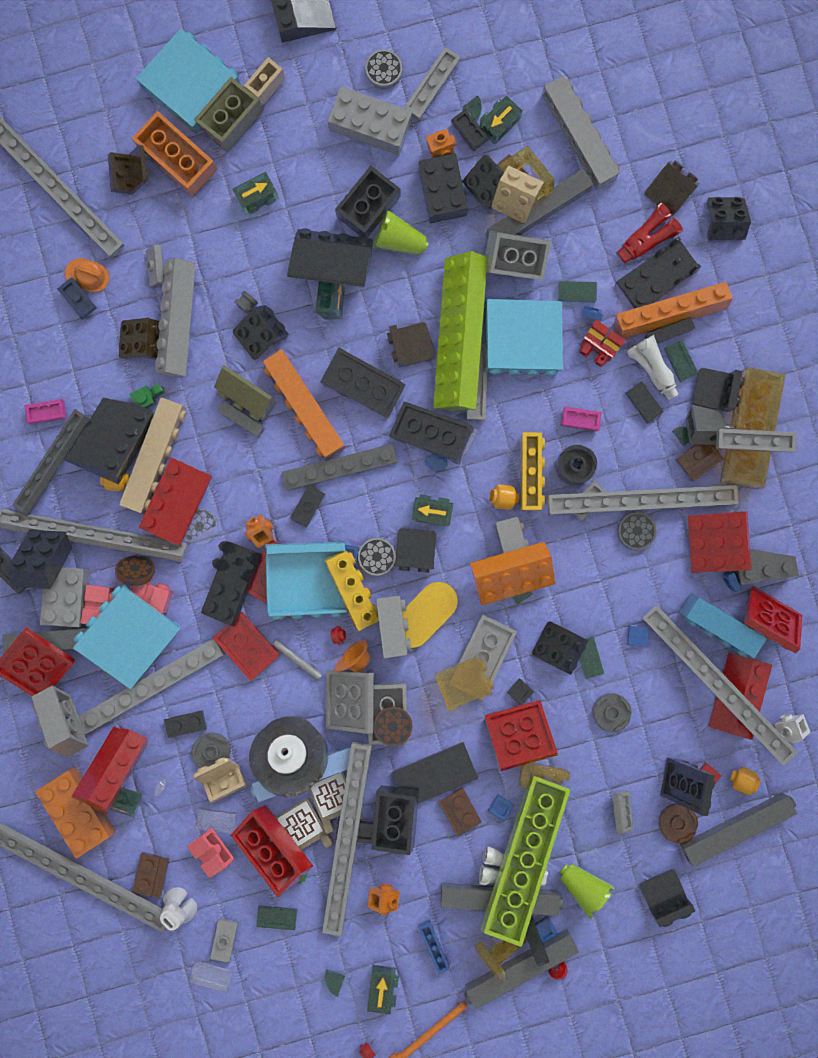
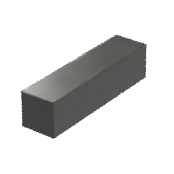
(241, 419)

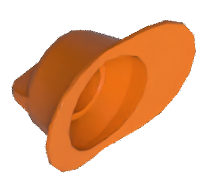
(88, 274)
(354, 658)

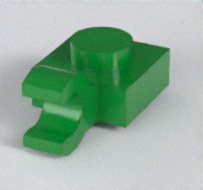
(145, 397)

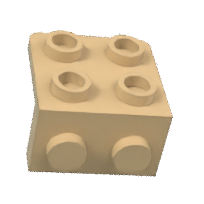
(516, 194)
(220, 779)

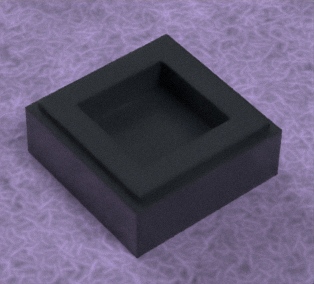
(520, 691)

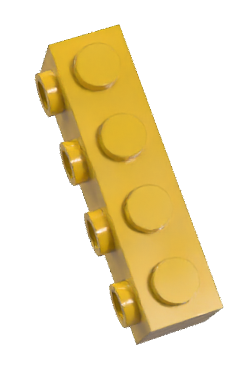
(531, 471)
(351, 589)

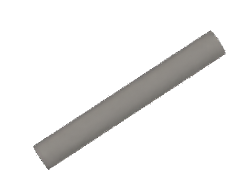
(297, 660)

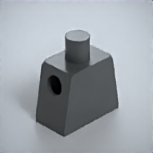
(703, 425)

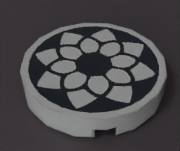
(383, 68)
(376, 556)

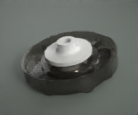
(288, 756)

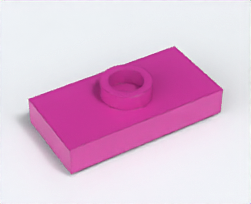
(45, 411)
(581, 419)

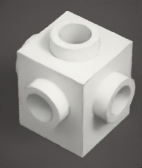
(792, 727)

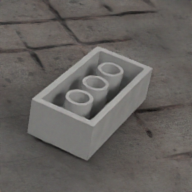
(370, 120)

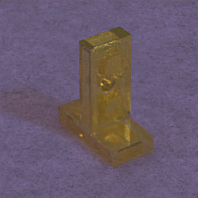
(540, 771)
(499, 954)

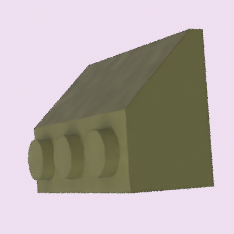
(229, 114)
(244, 394)

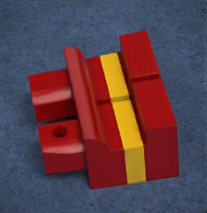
(593, 339)

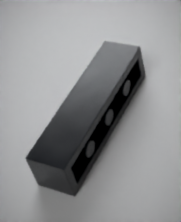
(672, 330)
(536, 944)

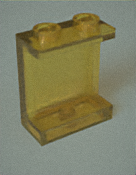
(464, 683)

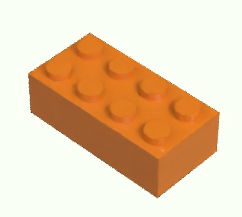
(175, 153)
(513, 573)
(76, 821)

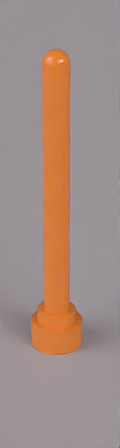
(430, 1032)

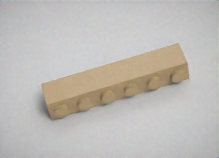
(153, 455)

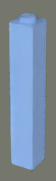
(337, 762)

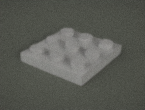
(349, 701)

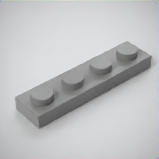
(432, 83)
(480, 412)
(756, 440)

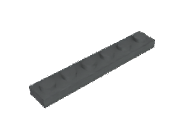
(50, 462)
(339, 467)

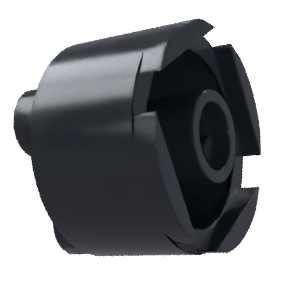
(577, 454)

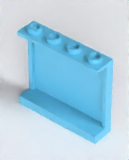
(185, 77)
(523, 337)
(300, 580)
(125, 636)

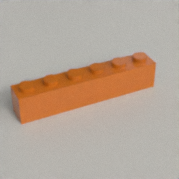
(673, 310)
(304, 404)

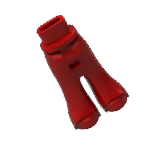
(641, 242)

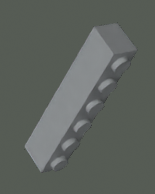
(580, 132)
(175, 318)

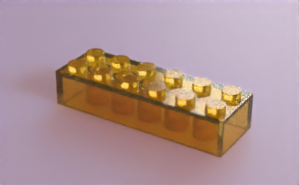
(756, 411)

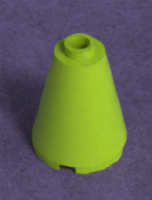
(399, 236)
(585, 888)

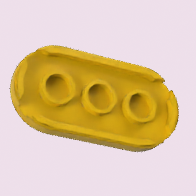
(429, 612)

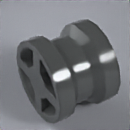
(246, 302)

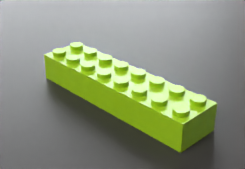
(460, 332)
(525, 861)

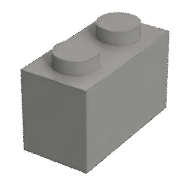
(510, 534)

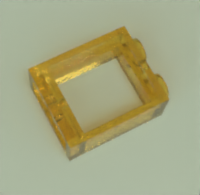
(525, 157)

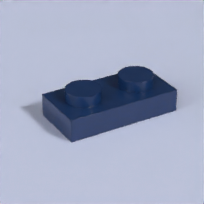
(77, 298)

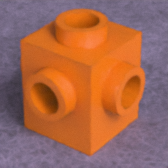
(441, 143)
(259, 530)
(383, 899)

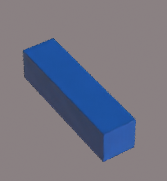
(434, 946)

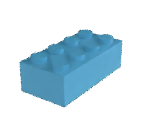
(725, 627)

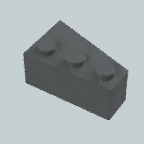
(767, 567)

